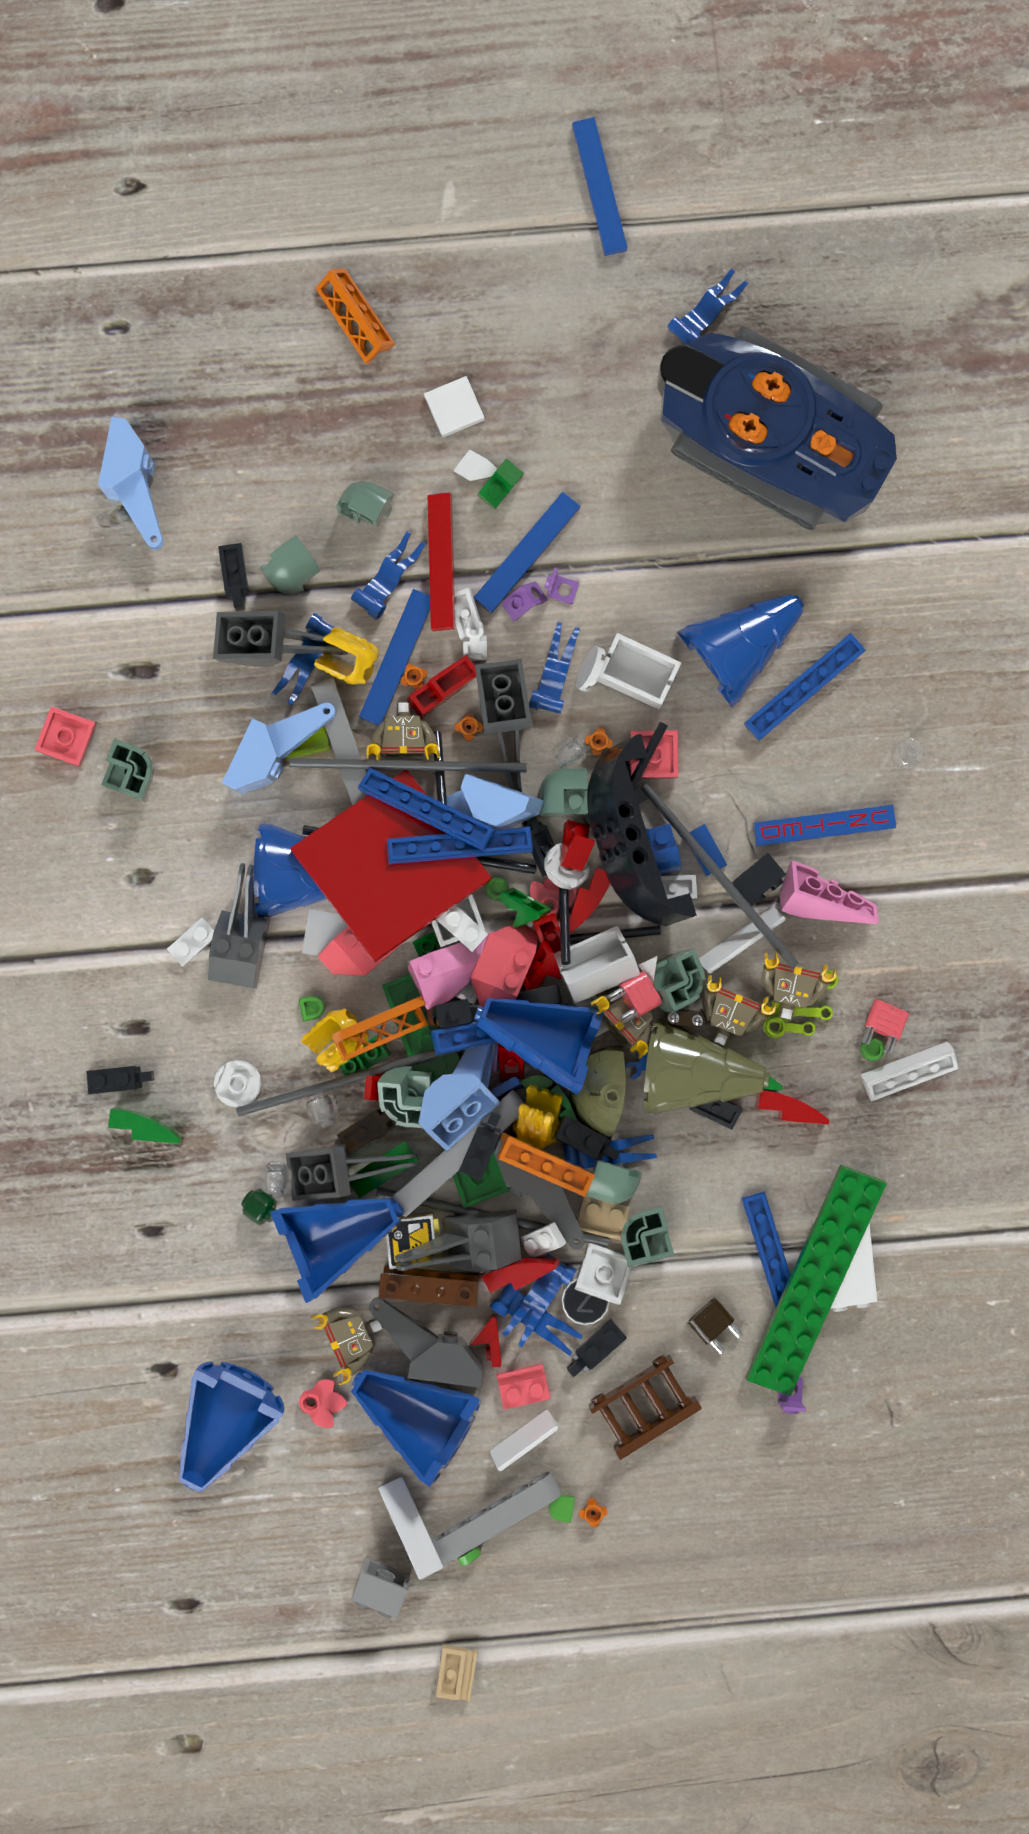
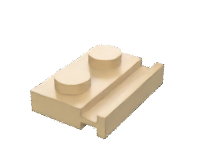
(602, 1217)
(456, 1673)

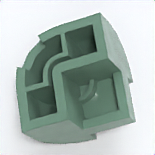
(365, 502)
(290, 567)
(128, 770)
(564, 793)
(679, 979)
(402, 1094)
(613, 1182)
(646, 1238)

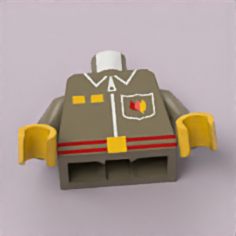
(403, 736)
(793, 986)
(732, 1012)
(633, 1031)
(349, 1338)

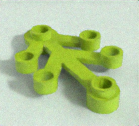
(796, 1028)

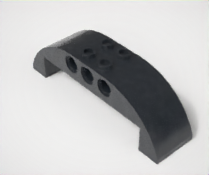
(624, 839)

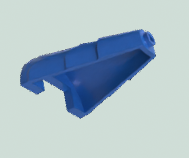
(742, 641)
(279, 876)
(544, 1036)
(333, 1237)
(417, 1419)
(224, 1420)

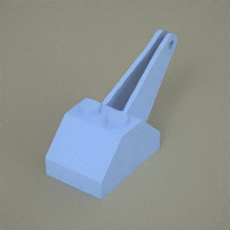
(126, 478)
(265, 747)
(494, 803)
(459, 1099)

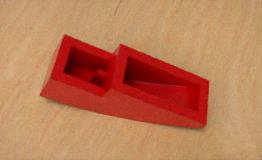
(442, 687)
(588, 900)
(789, 1108)
(519, 1273)

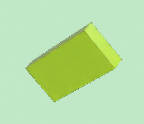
(316, 743)

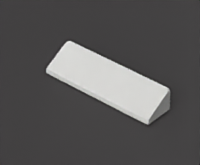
(739, 941)
(910, 1071)
(411, 1528)

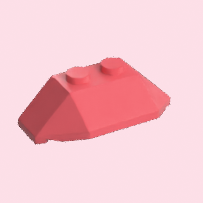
(348, 956)
(504, 963)

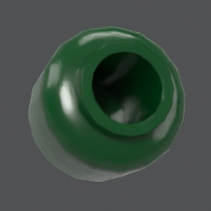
(258, 1206)

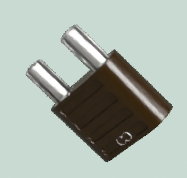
(685, 1018)
(711, 1322)

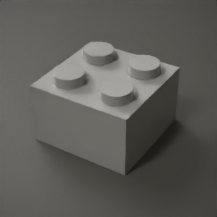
(380, 1588)

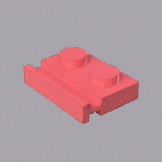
(523, 1386)

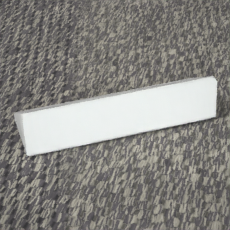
(524, 1440)

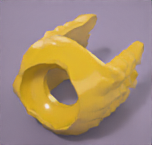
(365, 653)
(321, 1036)
(538, 1117)

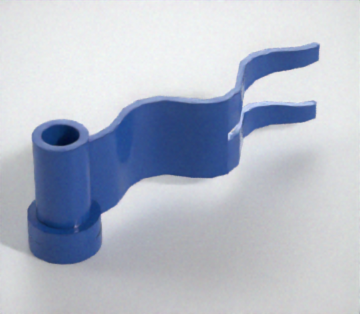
(705, 312)
(386, 579)
(304, 661)
(554, 674)
(585, 1161)
(540, 1298)
(509, 1302)

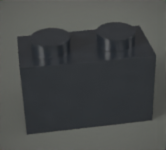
(759, 878)

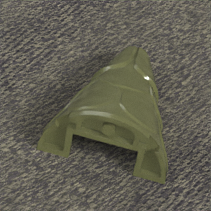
(694, 1071)
(603, 1092)

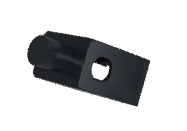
(449, 1015)

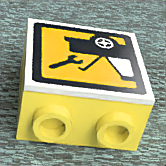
(410, 1233)

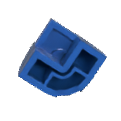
(664, 849)

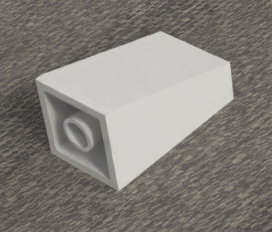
(859, 1282)

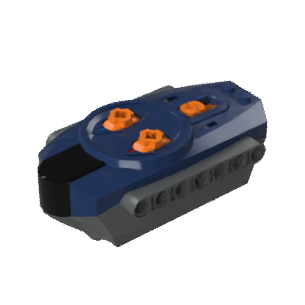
(775, 427)

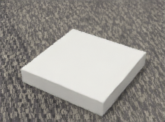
(454, 406)
(603, 1274)

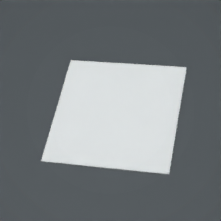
(321, 930)

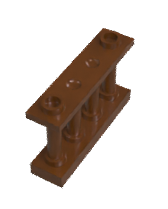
(429, 1286)
(645, 1431)

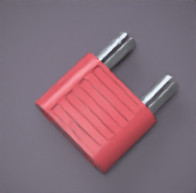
(639, 996)
(886, 1021)

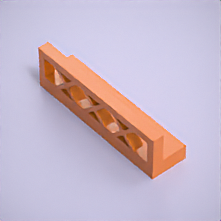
(358, 307)
(382, 1018)
(545, 1165)

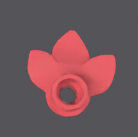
(549, 892)
(326, 1403)

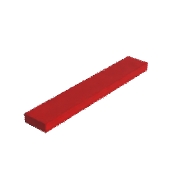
(441, 562)

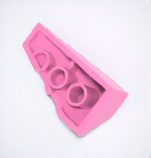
(813, 897)
(444, 972)

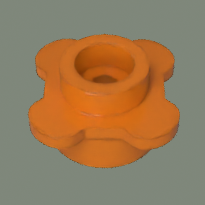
(413, 670)
(468, 733)
(598, 735)
(595, 1519)

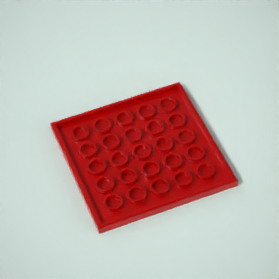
(381, 899)

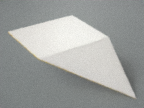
(475, 467)
(649, 968)

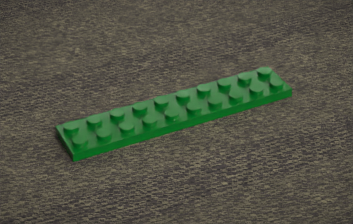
(469, 1188)
(815, 1280)

